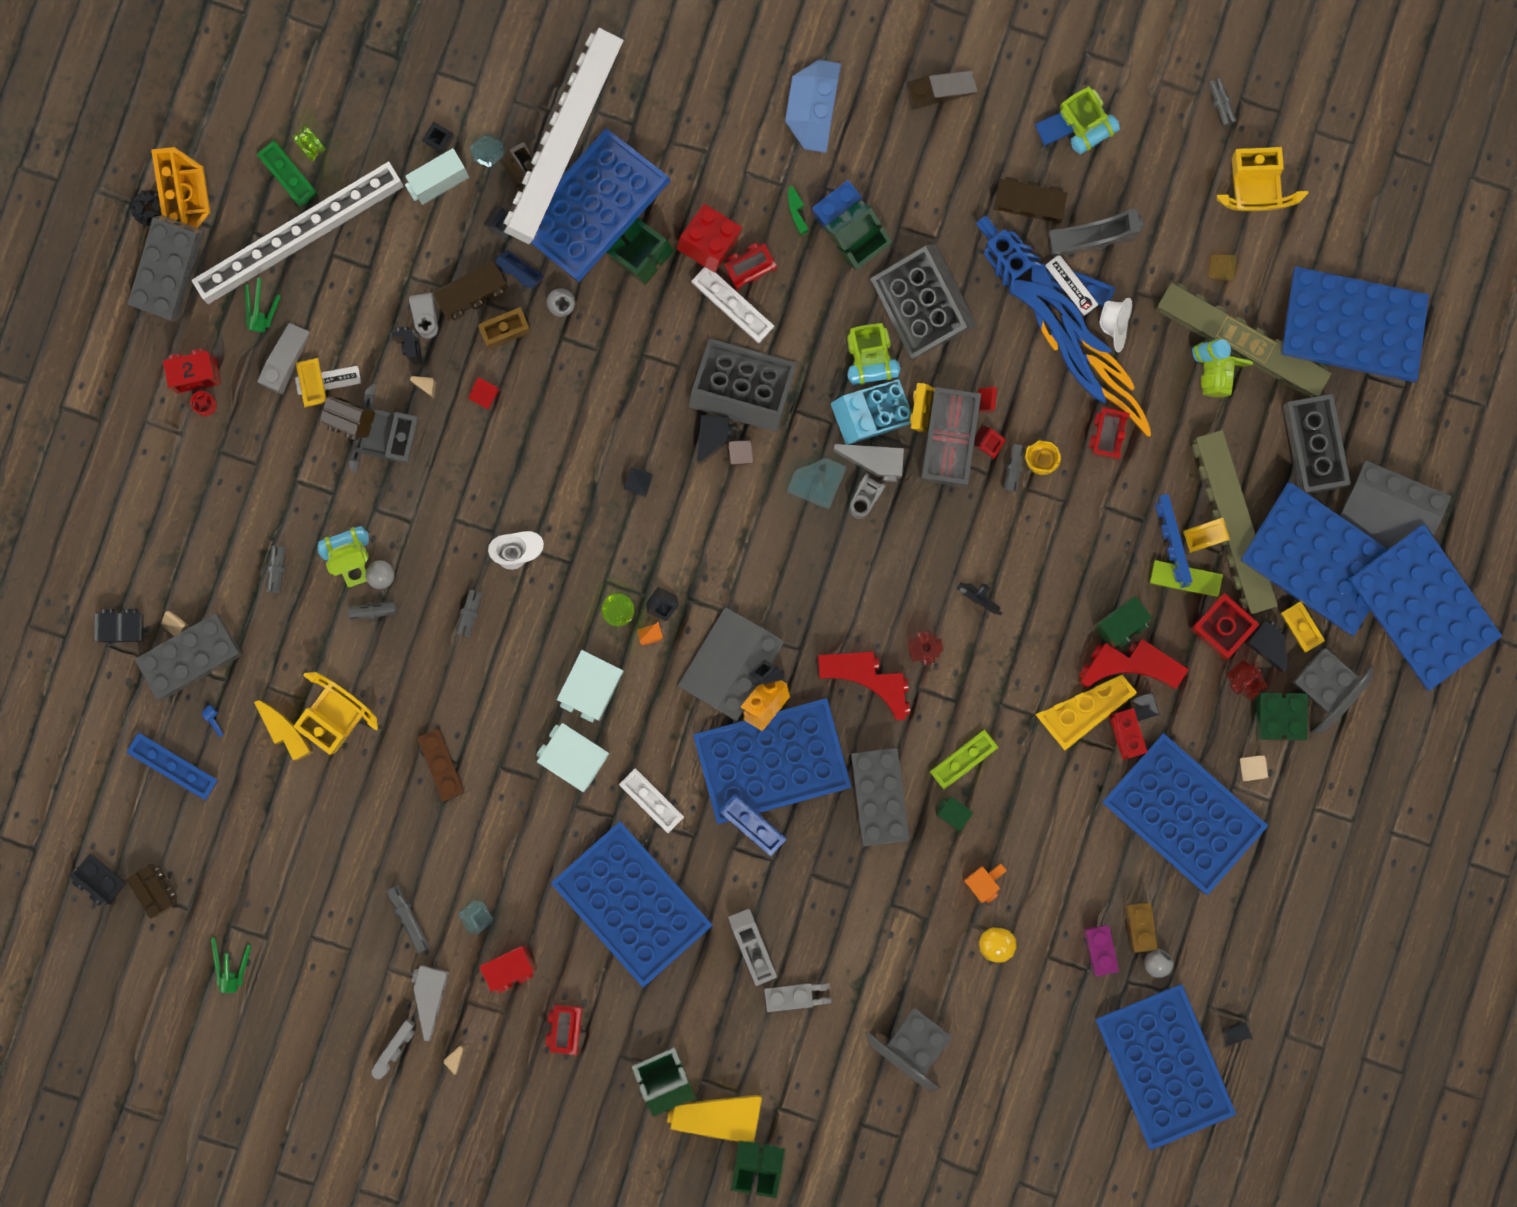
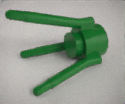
(255, 320)
(227, 980)

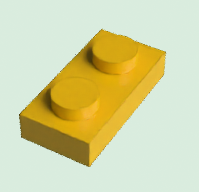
(922, 408)
(1302, 627)

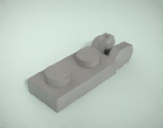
(794, 997)
(392, 1052)

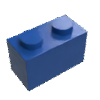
(835, 204)

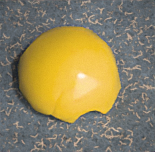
(1042, 457)
(997, 945)

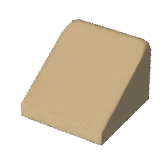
(425, 384)
(173, 623)
(1253, 768)
(454, 1059)

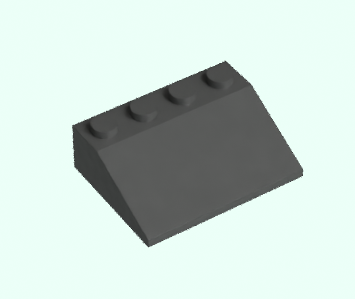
(923, 301)
(742, 385)
(1391, 505)
(725, 660)

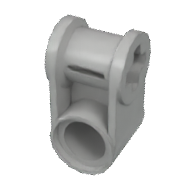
(423, 311)
(867, 493)

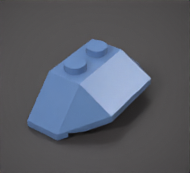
(813, 104)

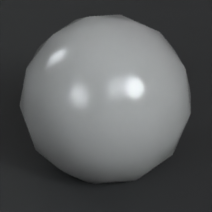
(560, 302)
(380, 574)
(1158, 963)

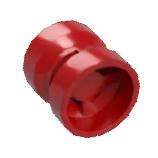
(199, 402)

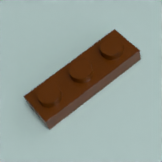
(440, 765)

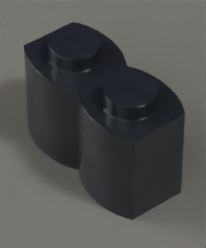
(119, 627)

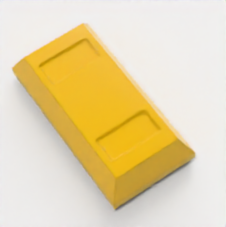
(311, 382)
(1206, 535)

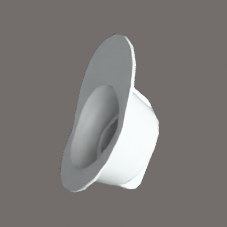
(1115, 321)
(515, 549)

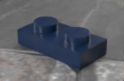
(519, 269)

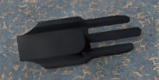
(979, 596)

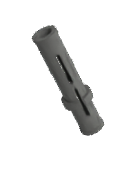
(407, 918)

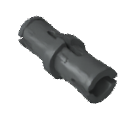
(1222, 102)
(1014, 468)
(276, 569)
(372, 610)
(469, 613)

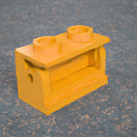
(765, 703)

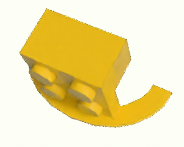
(1258, 181)
(332, 715)

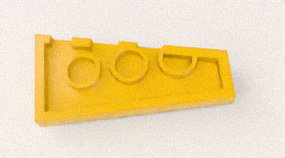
(1081, 714)

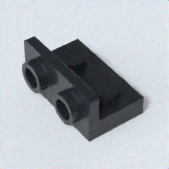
(409, 342)
(97, 880)

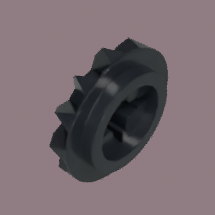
(138, 209)

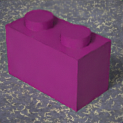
(1101, 950)

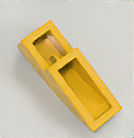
(283, 731)

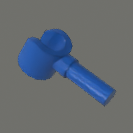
(208, 714)

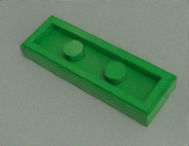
(287, 174)

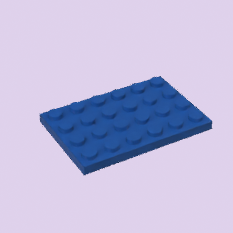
(596, 204)
(1355, 324)
(1313, 556)
(1425, 607)
(774, 767)
(1184, 814)
(631, 904)
(1165, 1066)

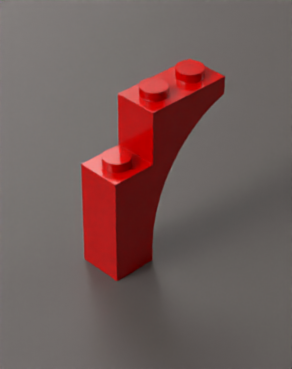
(1143, 660)
(861, 669)

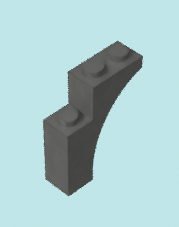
(1095, 235)

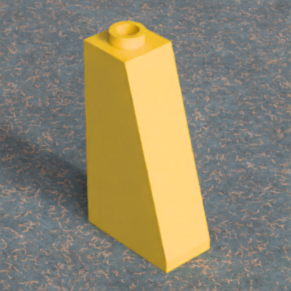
(719, 1118)

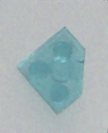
(817, 482)

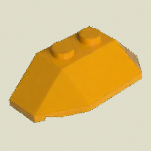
(181, 186)

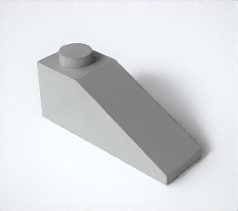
(283, 359)
(879, 461)
(752, 947)
(429, 993)

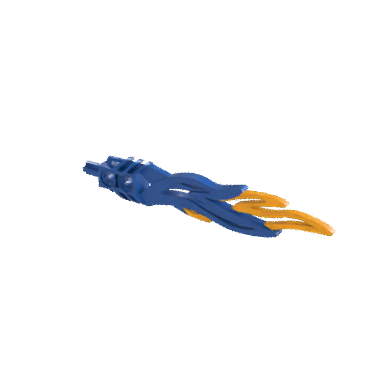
(1063, 340)

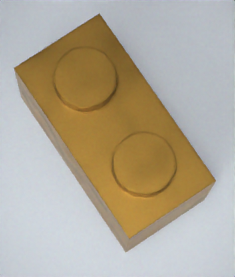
(504, 328)
(1141, 927)

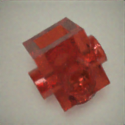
(918, 654)
(1246, 680)

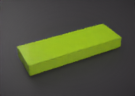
(1202, 581)
(964, 759)

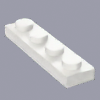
(733, 304)

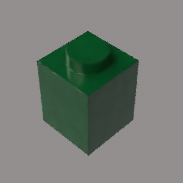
(953, 813)

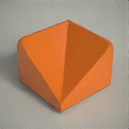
(650, 634)

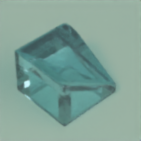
(487, 150)
(475, 917)

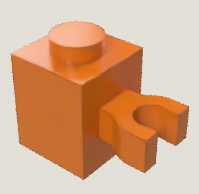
(984, 884)

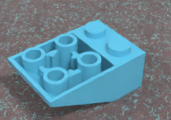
(871, 412)

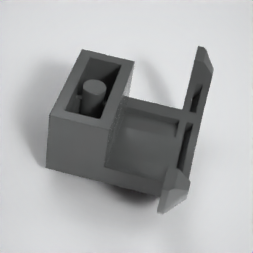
(389, 436)
(1331, 686)
(914, 1047)

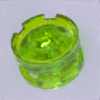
(310, 141)
(618, 610)

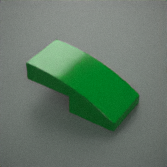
(795, 206)

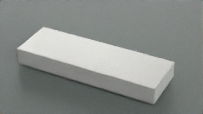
(651, 800)

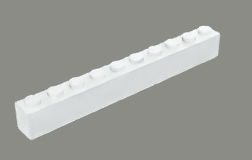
(564, 135)
(297, 233)

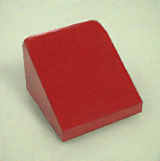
(483, 393)
(987, 399)
(988, 441)

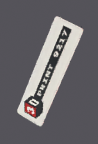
(1071, 285)
(337, 378)

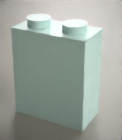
(436, 177)
(589, 686)
(572, 757)

